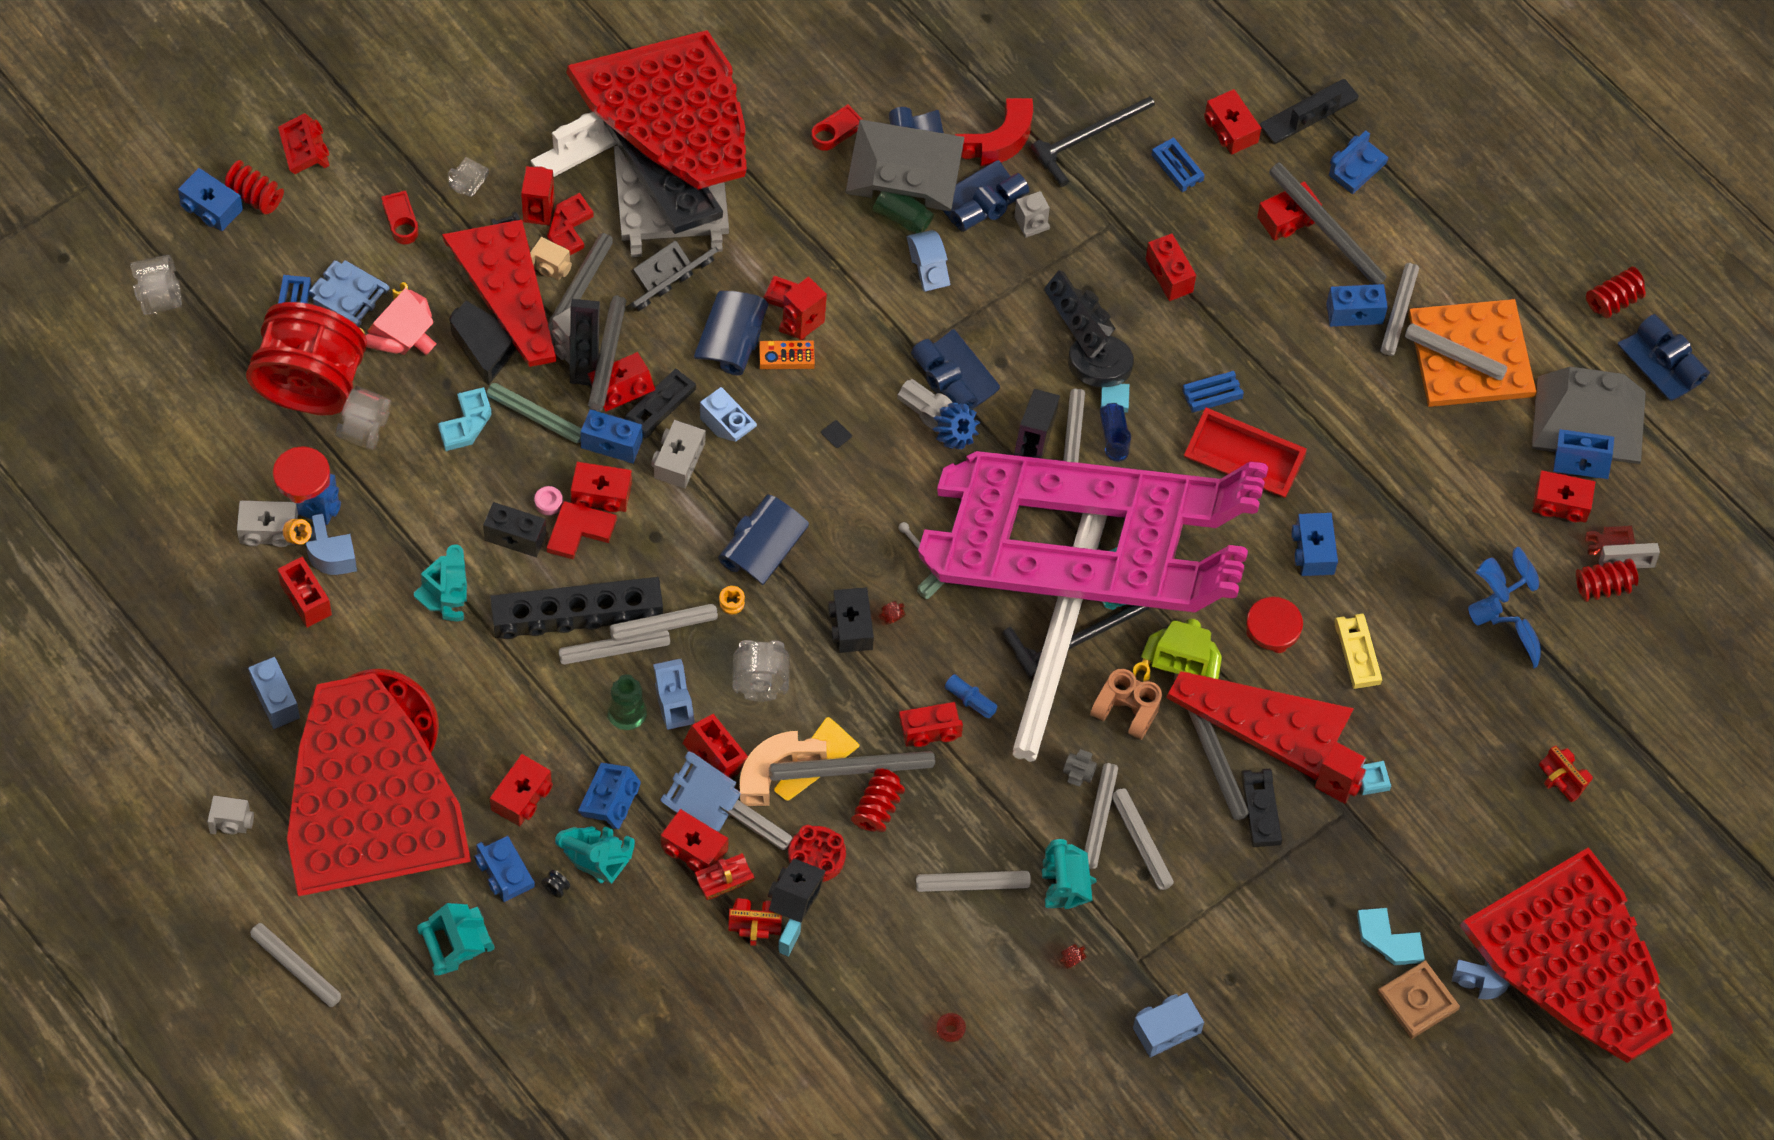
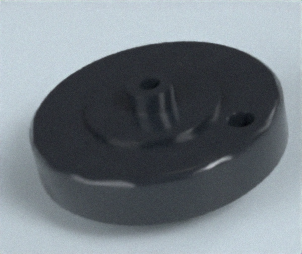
(1108, 368)

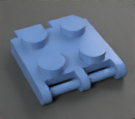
(347, 290)
(702, 792)

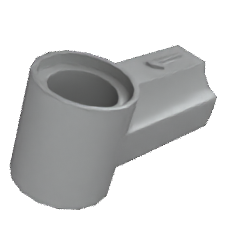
(923, 401)

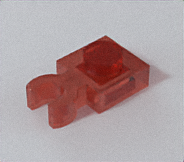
(1611, 536)

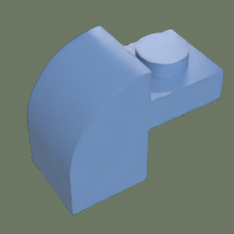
(930, 256)
(331, 554)
(673, 694)
(1484, 977)

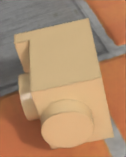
(551, 259)

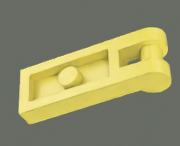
(1358, 651)

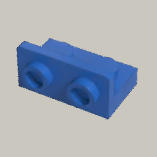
(1356, 163)
(610, 794)
(505, 868)

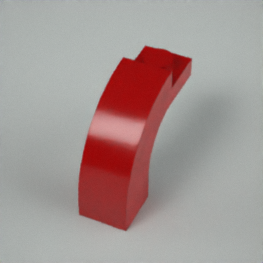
(1007, 139)

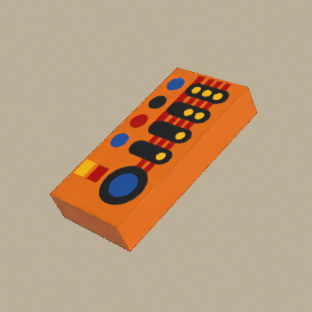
(787, 355)

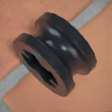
(556, 883)

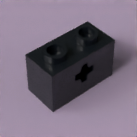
(514, 529)
(852, 605)
(796, 890)

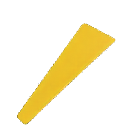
(838, 745)

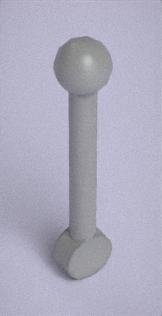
(904, 528)

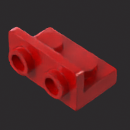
(303, 143)
(930, 724)

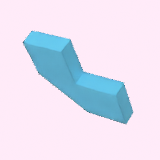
(464, 430)
(1397, 948)

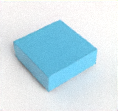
(1116, 394)
(1375, 778)
(789, 937)

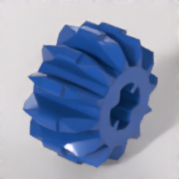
(956, 425)

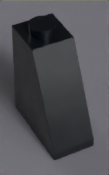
(481, 340)
(1037, 424)

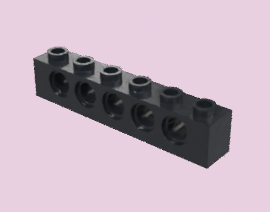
(564, 599)

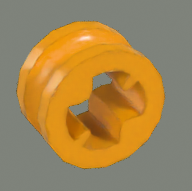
(303, 527)
(731, 607)

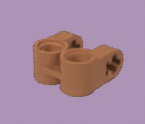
(1130, 697)

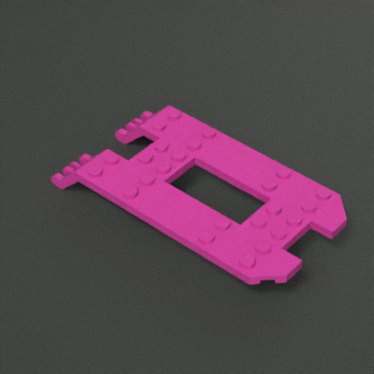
(1141, 568)

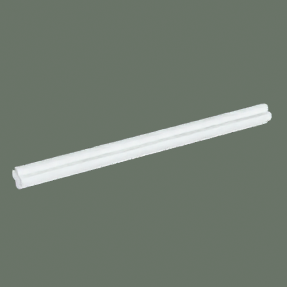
(1054, 653)

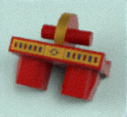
(1562, 773)
(724, 876)
(752, 922)

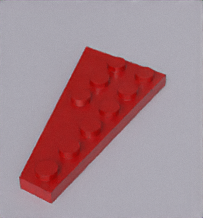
(505, 278)
(1278, 723)

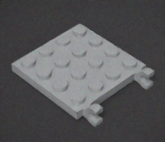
(643, 219)

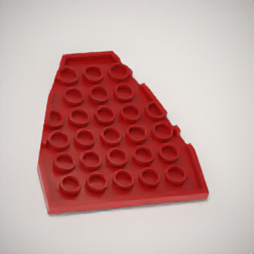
(672, 105)
(367, 793)
(1577, 955)

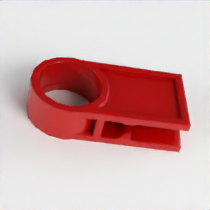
(841, 124)
(399, 212)

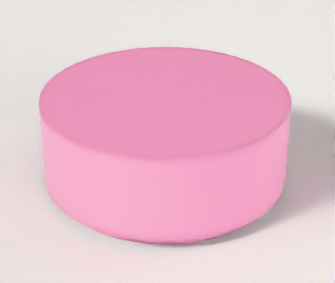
(548, 500)

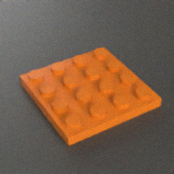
(1486, 328)

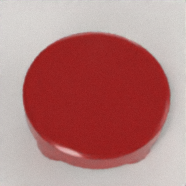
(301, 473)
(1274, 624)
(819, 848)

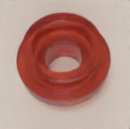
(892, 612)
(1073, 956)
(951, 1019)

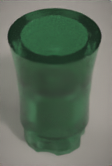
(904, 211)
(626, 704)

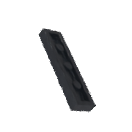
(583, 339)

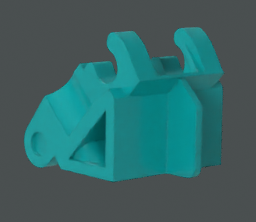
(445, 584)
(596, 855)
(1071, 870)
(465, 932)

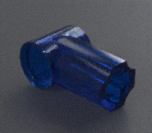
(1115, 431)

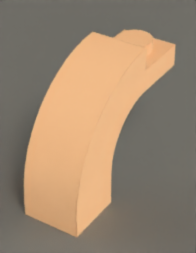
(776, 749)

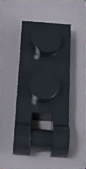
(661, 401)
(1261, 808)

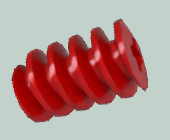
(252, 189)
(1617, 293)
(1605, 578)
(878, 801)

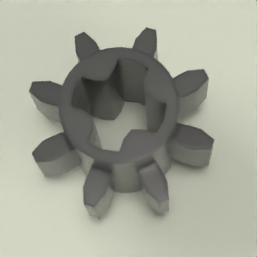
(1080, 767)

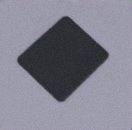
(836, 434)

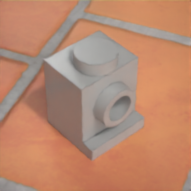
(1032, 214)
(230, 815)

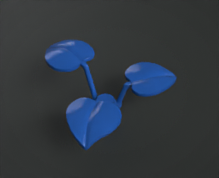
(1490, 607)

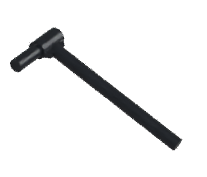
(1048, 153)
(1029, 658)

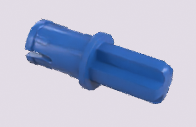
(971, 696)

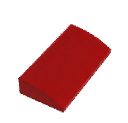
(1230, 444)

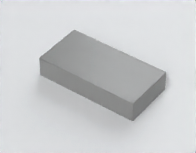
(1642, 554)

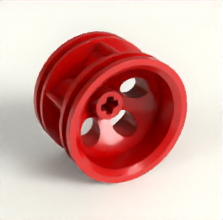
(306, 358)

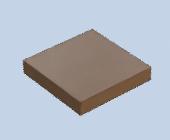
(1418, 999)

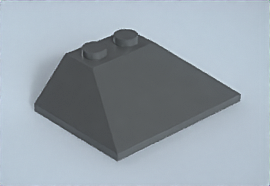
(905, 163)
(1590, 404)

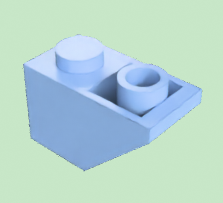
(725, 416)

